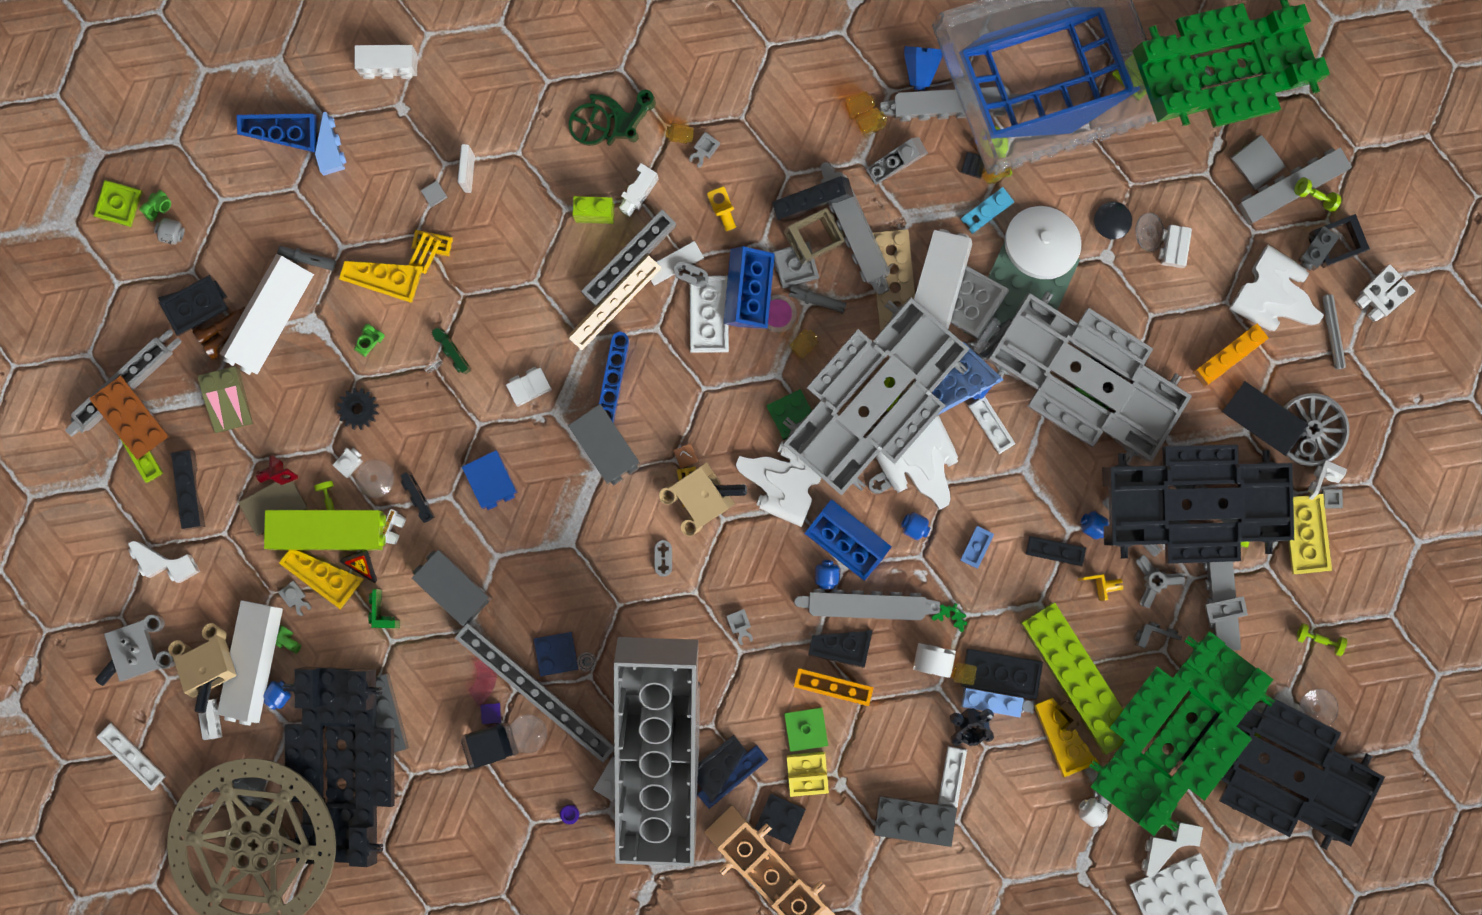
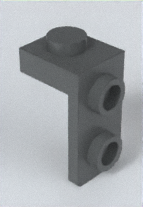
(1318, 249)
(1142, 636)

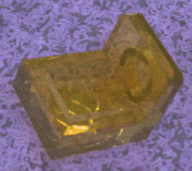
(963, 673)

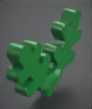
(958, 615)

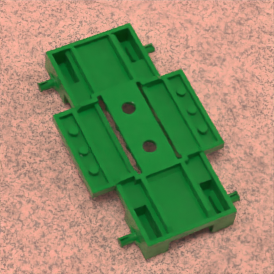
(1276, 51)
(1217, 683)

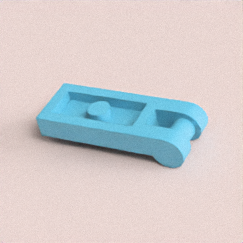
(988, 210)

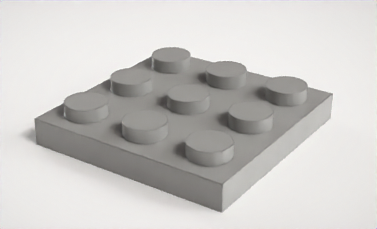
(977, 302)

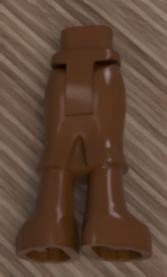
(223, 328)

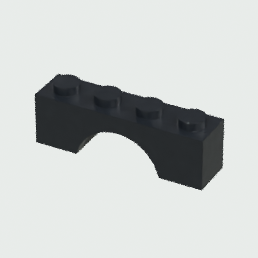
(821, 194)
(186, 488)

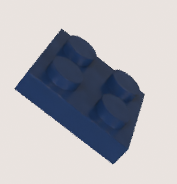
(556, 654)

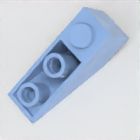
(327, 149)

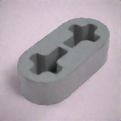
(689, 278)
(878, 478)
(658, 558)

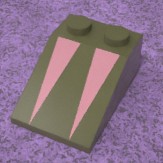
(225, 399)

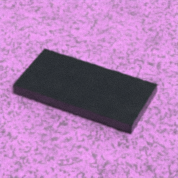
(1265, 418)
(1004, 673)

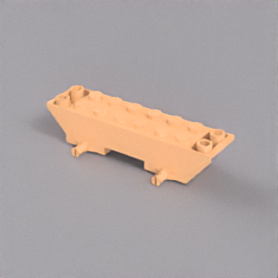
(763, 866)

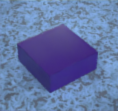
(491, 713)

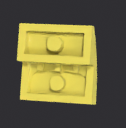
(807, 774)

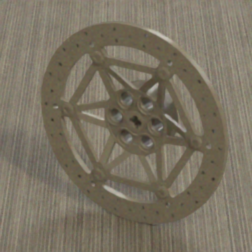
(233, 770)

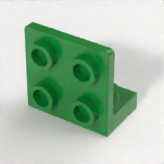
(375, 617)

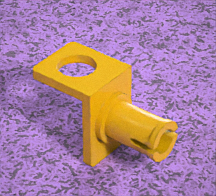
(723, 209)
(1104, 586)

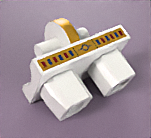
(393, 519)

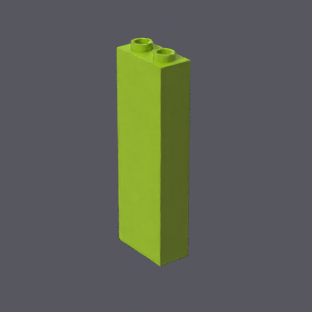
(324, 530)

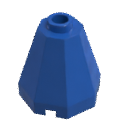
(921, 65)

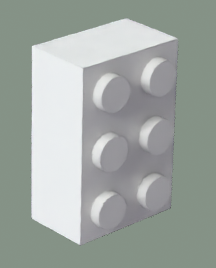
(386, 61)

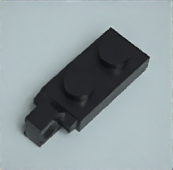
(417, 496)

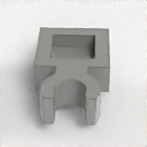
(705, 148)
(293, 596)
(739, 623)

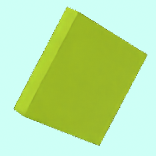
(117, 203)

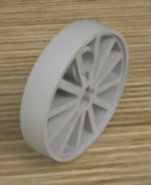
(1314, 439)

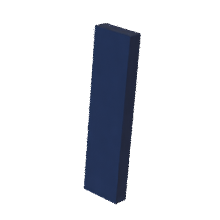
(749, 764)

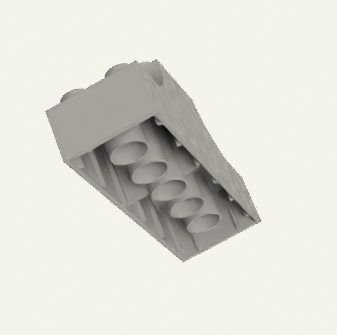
(656, 750)

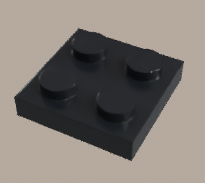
(781, 817)

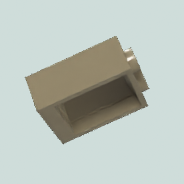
(798, 244)

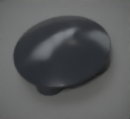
(1113, 220)

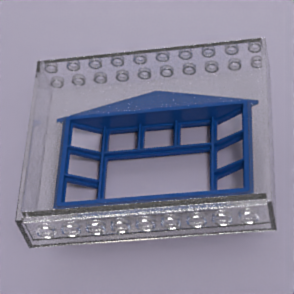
(1000, 24)

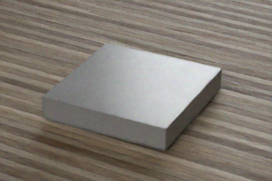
(791, 270)

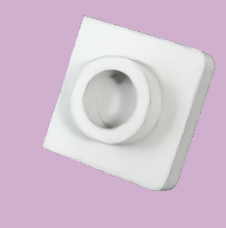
(348, 462)

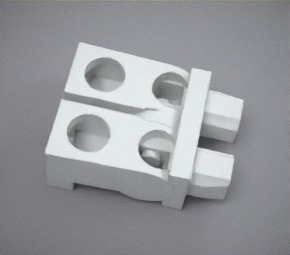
(639, 190)
(1379, 298)

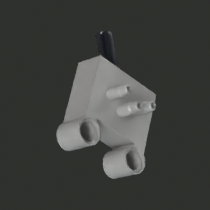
(133, 651)

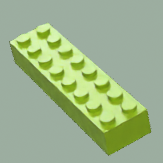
(1075, 674)

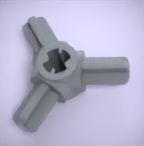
(1151, 588)

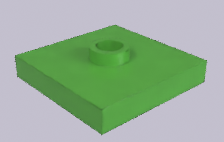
(806, 729)

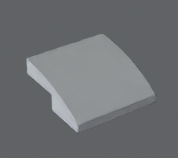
(1257, 162)

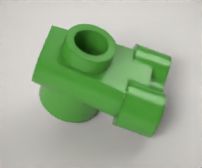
(156, 203)
(369, 336)
(284, 638)

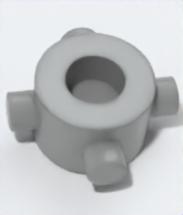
(1028, 706)

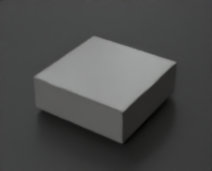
(434, 194)
(1332, 498)

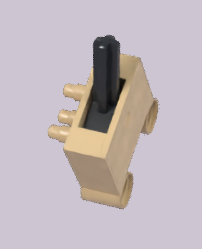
(702, 497)
(204, 666)

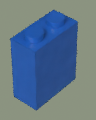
(490, 480)

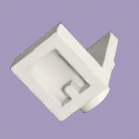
(1328, 470)

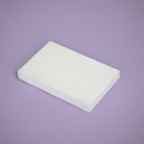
(466, 168)

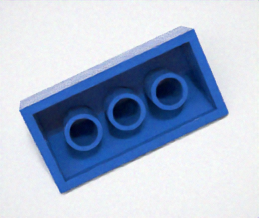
(748, 288)
(848, 540)

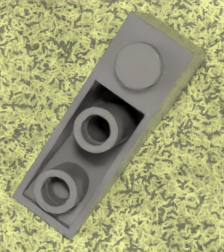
(897, 160)

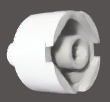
(934, 660)

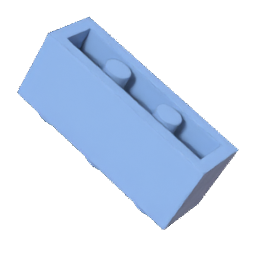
(996, 702)

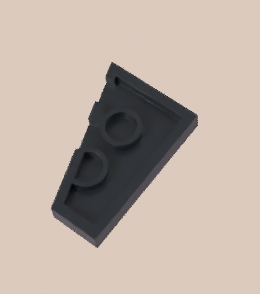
(844, 648)
(719, 766)

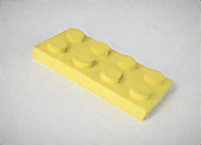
(1310, 545)

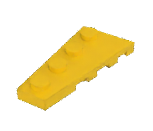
(388, 279)
(326, 580)
(1067, 747)

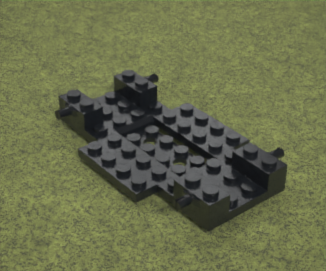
(1144, 505)
(347, 705)
(1336, 794)

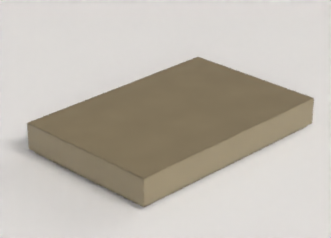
(271, 498)

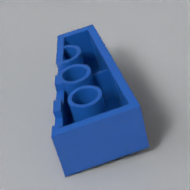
(283, 129)

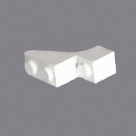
(153, 563)
(1161, 849)

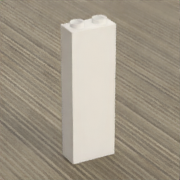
(943, 274)
(266, 315)
(252, 659)

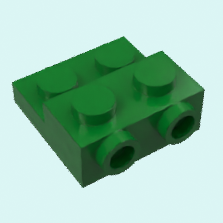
(790, 406)

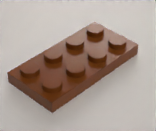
(129, 417)

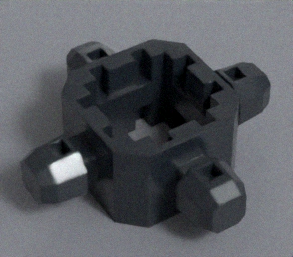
(971, 718)

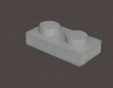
(1226, 609)

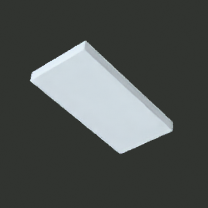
(707, 316)

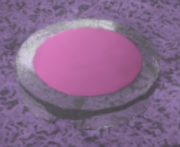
(781, 314)

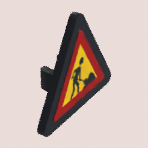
(360, 563)

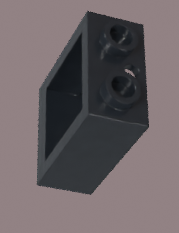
(1356, 234)

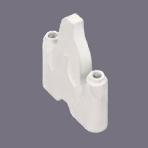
(1274, 294)
(924, 464)
(783, 482)

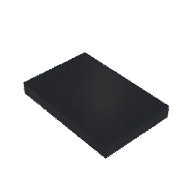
(193, 305)

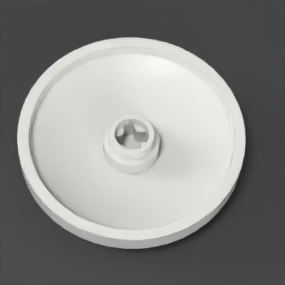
(1042, 242)

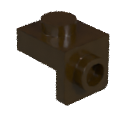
(1068, 710)

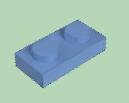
(977, 547)

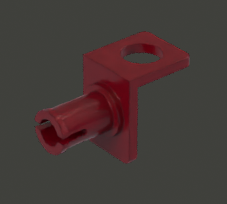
(276, 472)

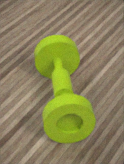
(1304, 187)
(323, 487)
(1340, 646)

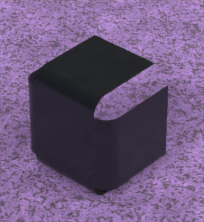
(489, 745)

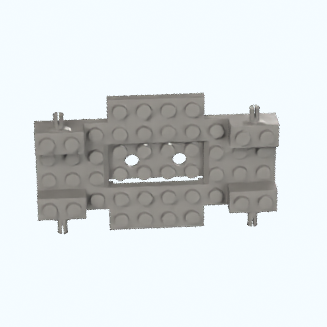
(1038, 345)
(834, 442)

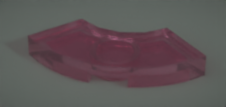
(484, 683)

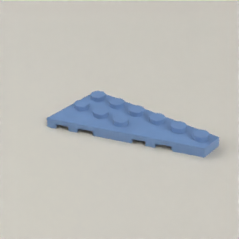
(958, 388)

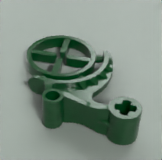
(624, 122)

